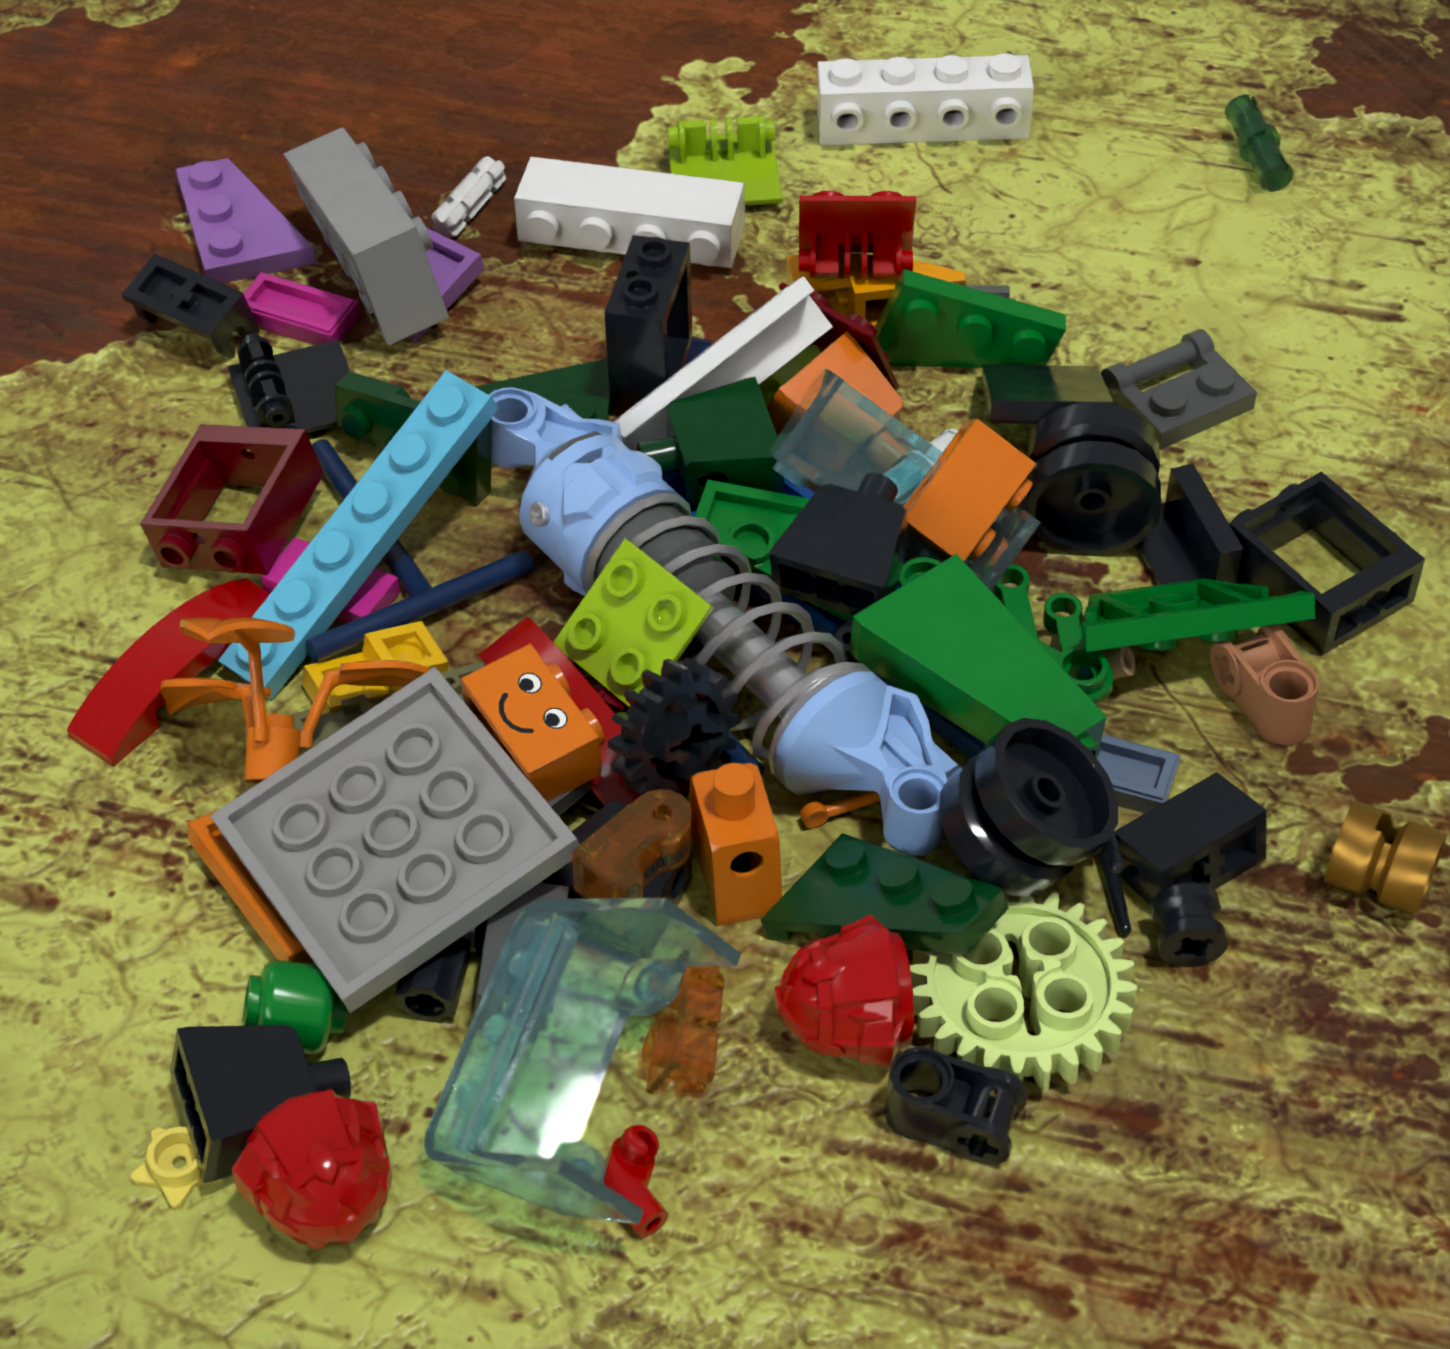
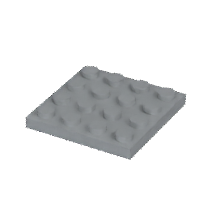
(395, 837)

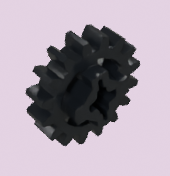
(674, 728)

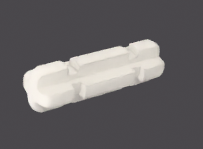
(468, 197)

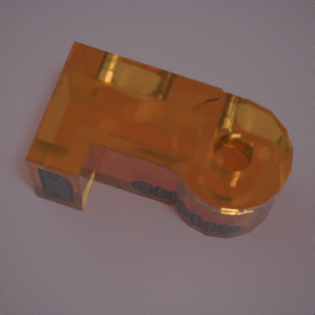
(634, 847)

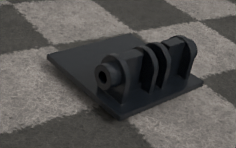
(288, 387)

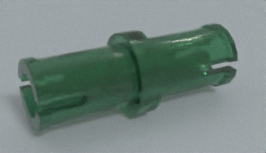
(1259, 143)

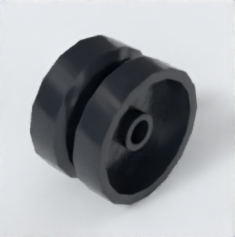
(1094, 479)
(1028, 807)

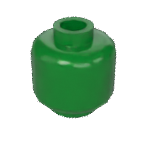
(295, 997)

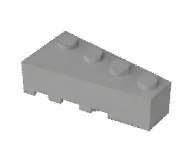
(369, 232)

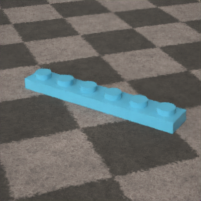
(366, 525)

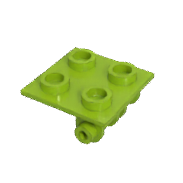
(731, 156)
(632, 621)

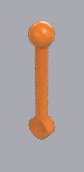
(817, 813)

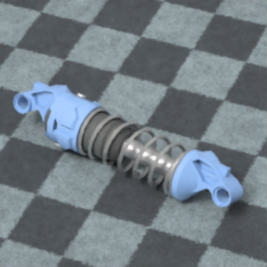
(831, 732)

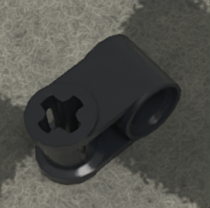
(957, 1104)

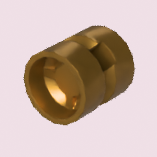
(1385, 857)

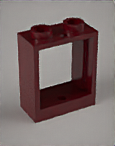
(217, 457)

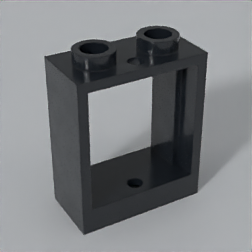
(648, 319)
(1386, 562)

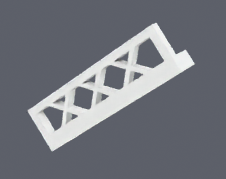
(749, 350)

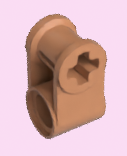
(1268, 684)

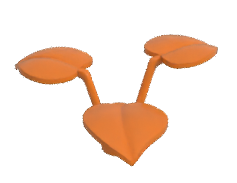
(270, 737)

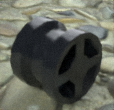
(1189, 924)

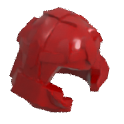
(850, 994)
(317, 1168)

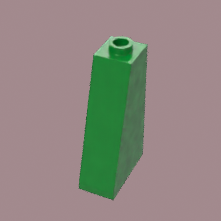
(969, 657)

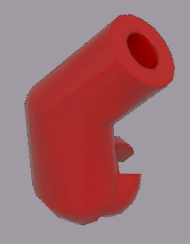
(629, 1174)

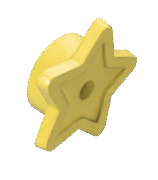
(158, 1169)

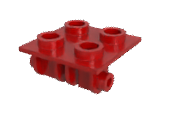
(856, 225)

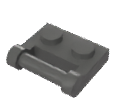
(1185, 403)

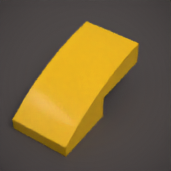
(402, 643)

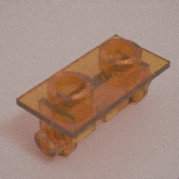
(675, 1045)

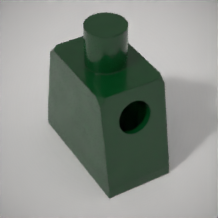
(718, 438)

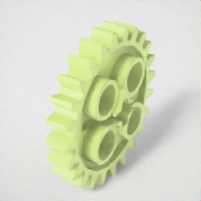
(1078, 976)

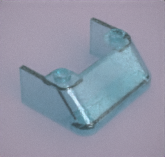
(844, 436)
(547, 1040)

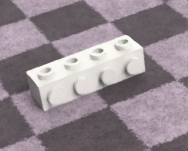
(924, 99)
(608, 205)

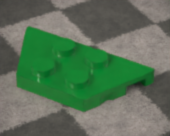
(1172, 611)

